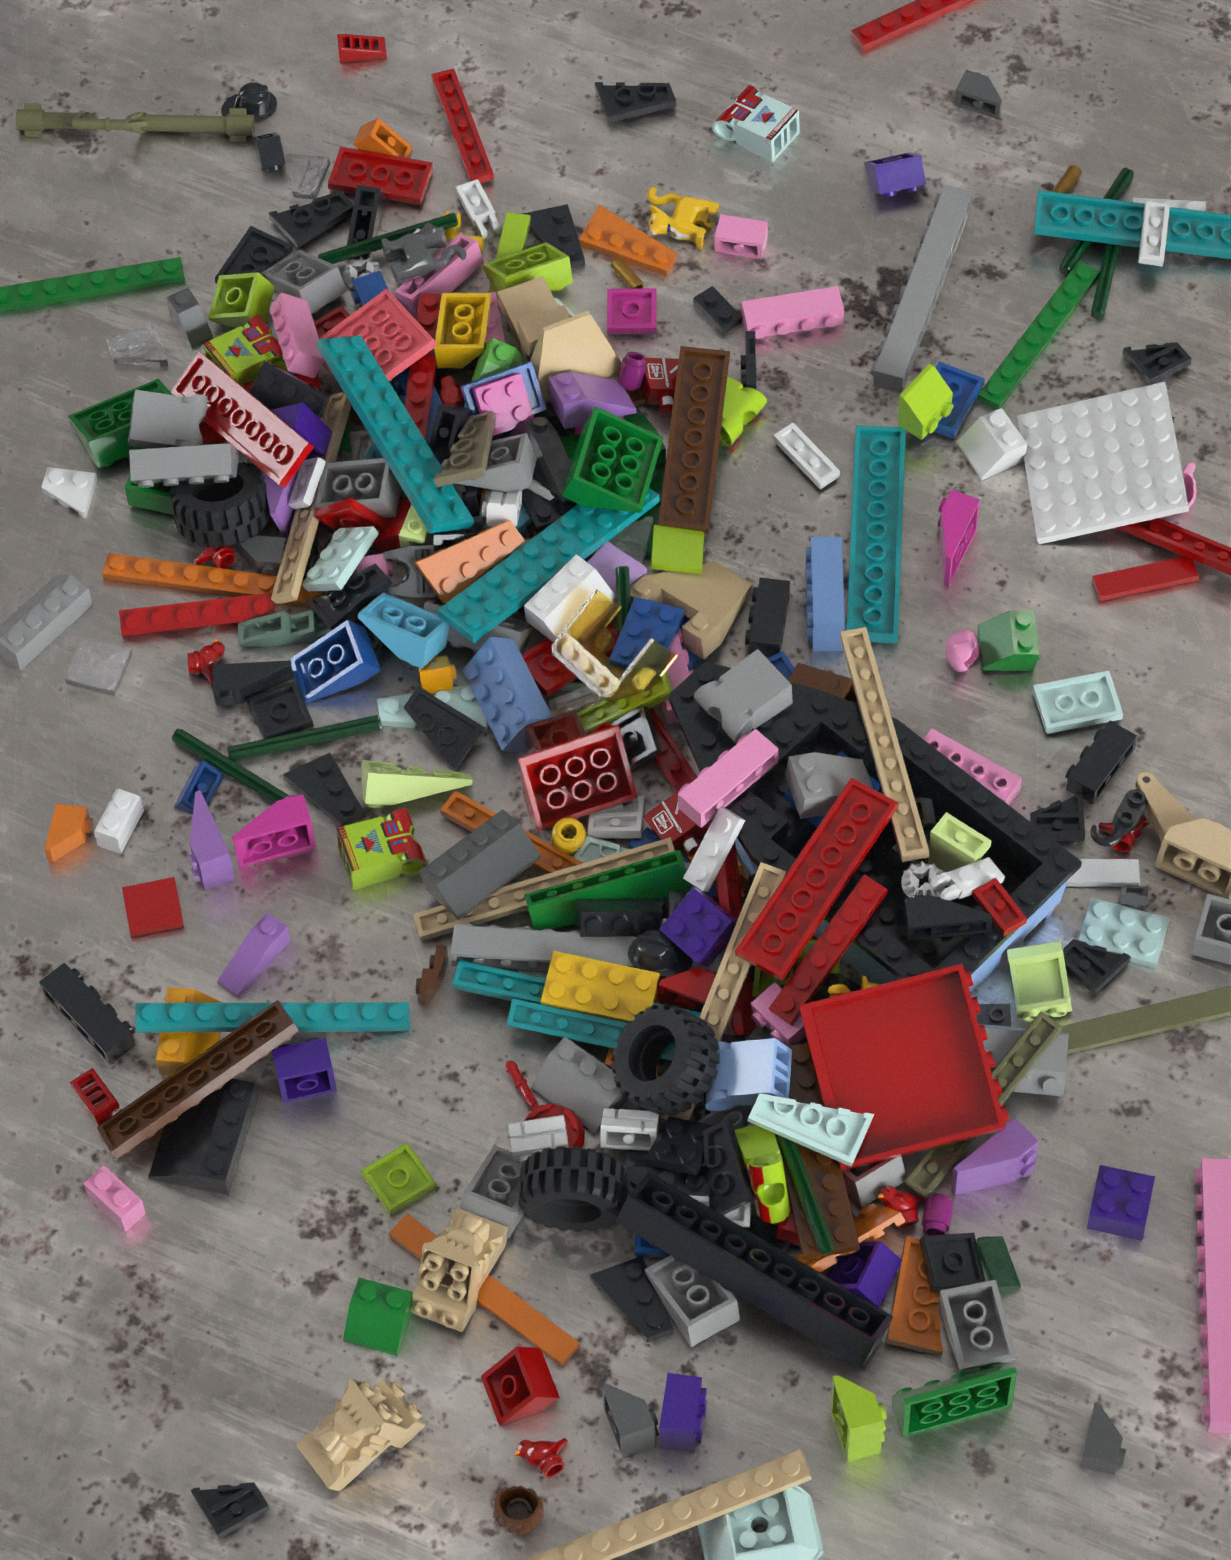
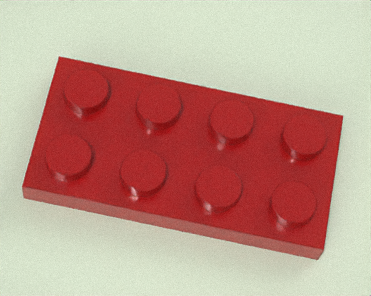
(397, 176)
(548, 671)

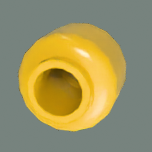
(568, 835)

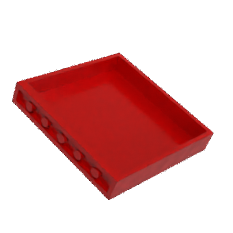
(910, 1060)

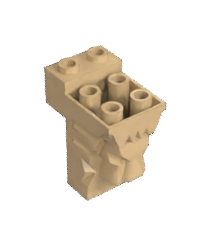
(528, 310)
(456, 1268)
(360, 1431)

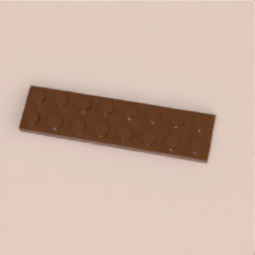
(694, 439)
(197, 1079)
(822, 1171)

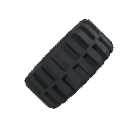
(222, 511)
(690, 1070)
(572, 1188)

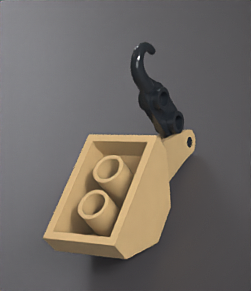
(1189, 848)

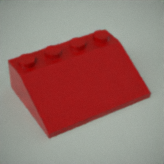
(576, 777)

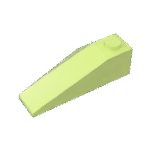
(391, 785)

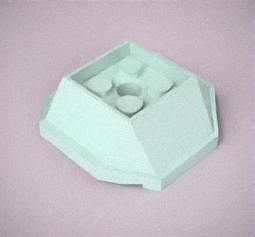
(789, 1534)

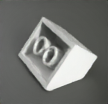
(563, 597)

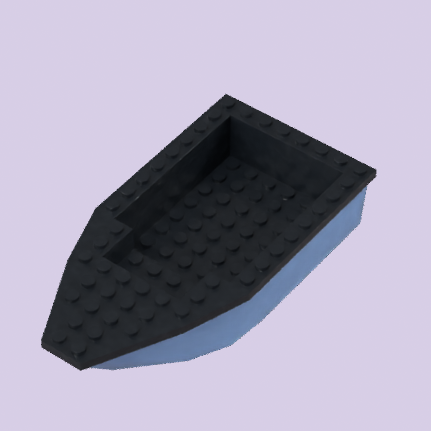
(774, 834)

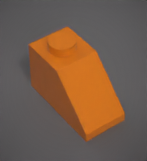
(381, 139)
(67, 830)

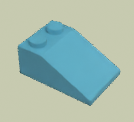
(406, 629)

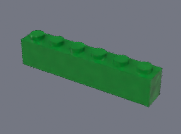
(643, 879)

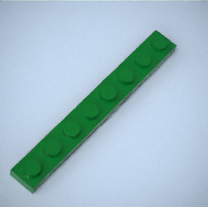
(91, 284)
(1038, 335)

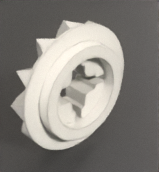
(351, 270)
(910, 880)

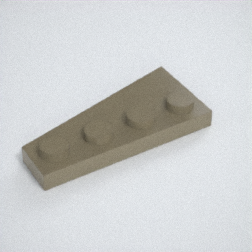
(469, 454)

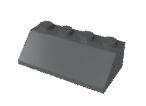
(479, 864)

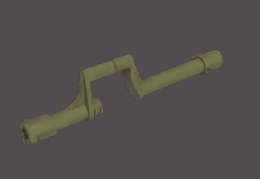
(35, 120)

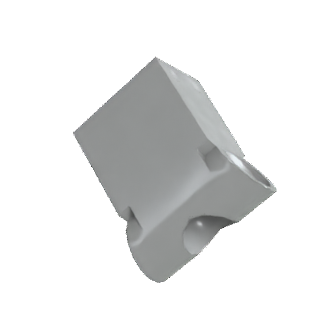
(166, 420)
(746, 695)

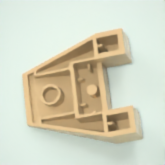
(574, 347)
(707, 600)

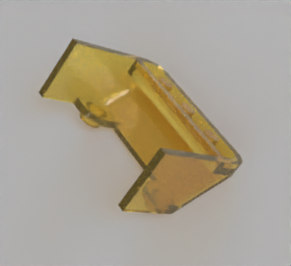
(584, 646)

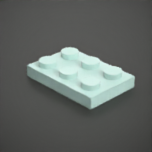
(340, 558)
(1077, 702)
(1125, 931)

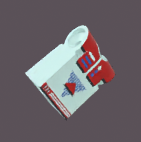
(758, 124)

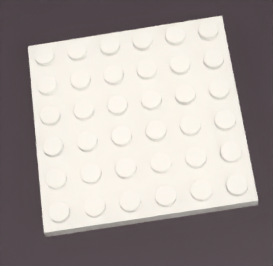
(1102, 463)

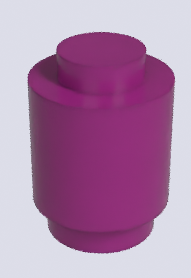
(632, 371)
(937, 1214)

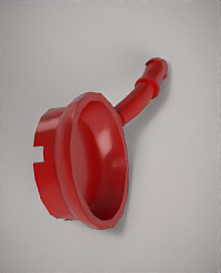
(574, 1125)

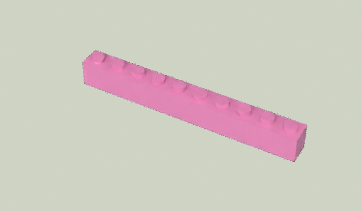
(1215, 1281)

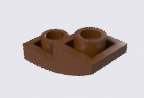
(432, 978)

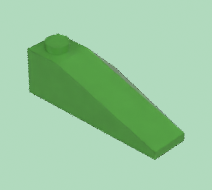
(496, 358)

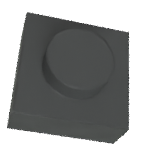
(1134, 896)

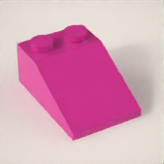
(957, 527)
(275, 832)

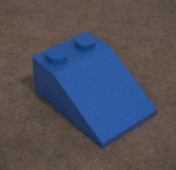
(335, 662)

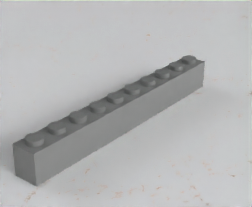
(922, 288)
(533, 949)

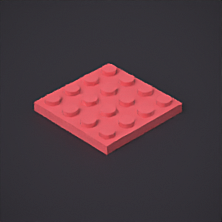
(388, 332)

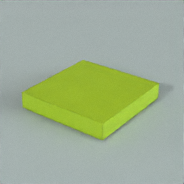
(677, 550)
(398, 1179)

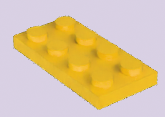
(598, 987)

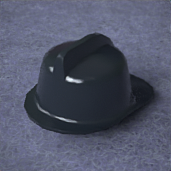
(254, 98)
(658, 954)

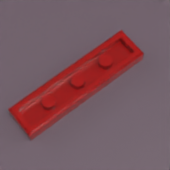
(1144, 578)

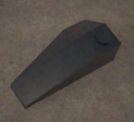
(552, 460)

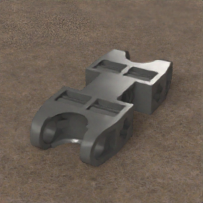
(413, 583)

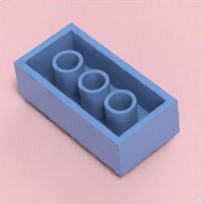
(824, 593)
(505, 692)

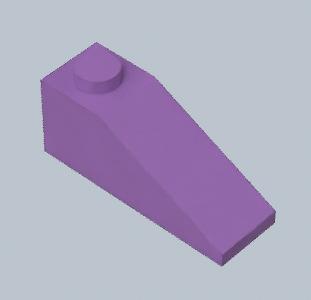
(255, 954)

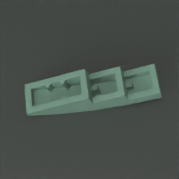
(282, 629)

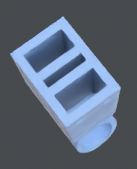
(748, 1070)

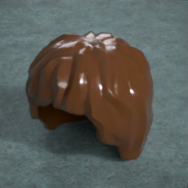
(517, 1509)

